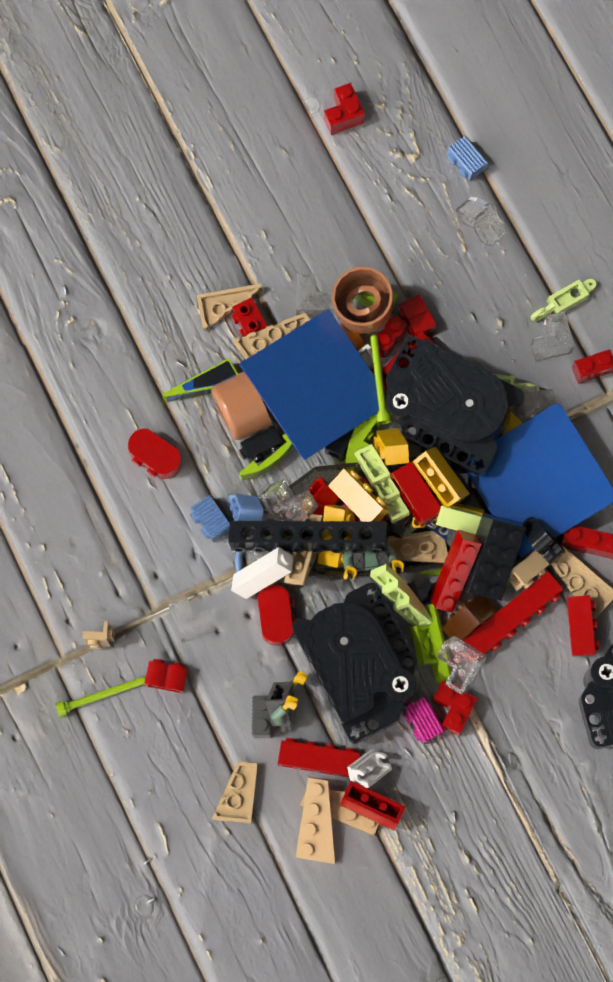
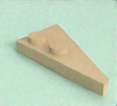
(218, 304)

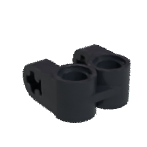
(542, 540)

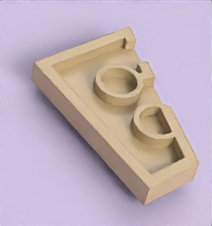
(238, 797)

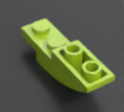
(360, 435)

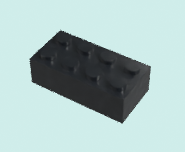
(496, 556)

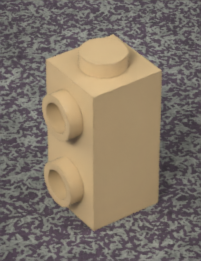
(530, 567)

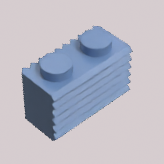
(466, 158)
(246, 508)
(210, 518)

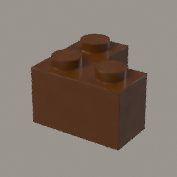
(469, 617)

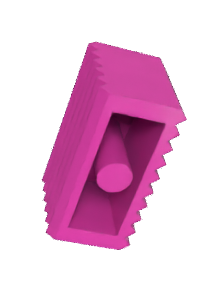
(423, 720)

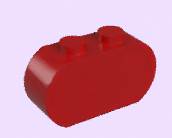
(154, 454)
(276, 615)

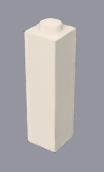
(262, 573)

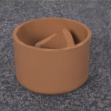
(358, 281)
(240, 406)

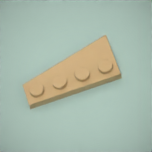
(259, 340)
(420, 547)
(583, 581)
(347, 816)
(316, 830)

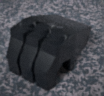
(422, 594)

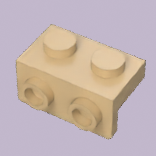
(99, 639)

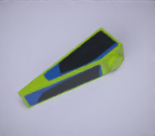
(201, 383)

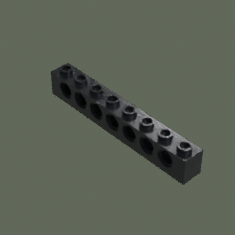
(300, 529)

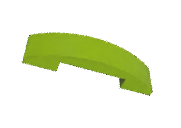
(253, 470)

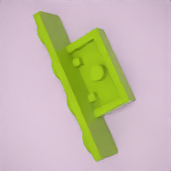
(428, 643)

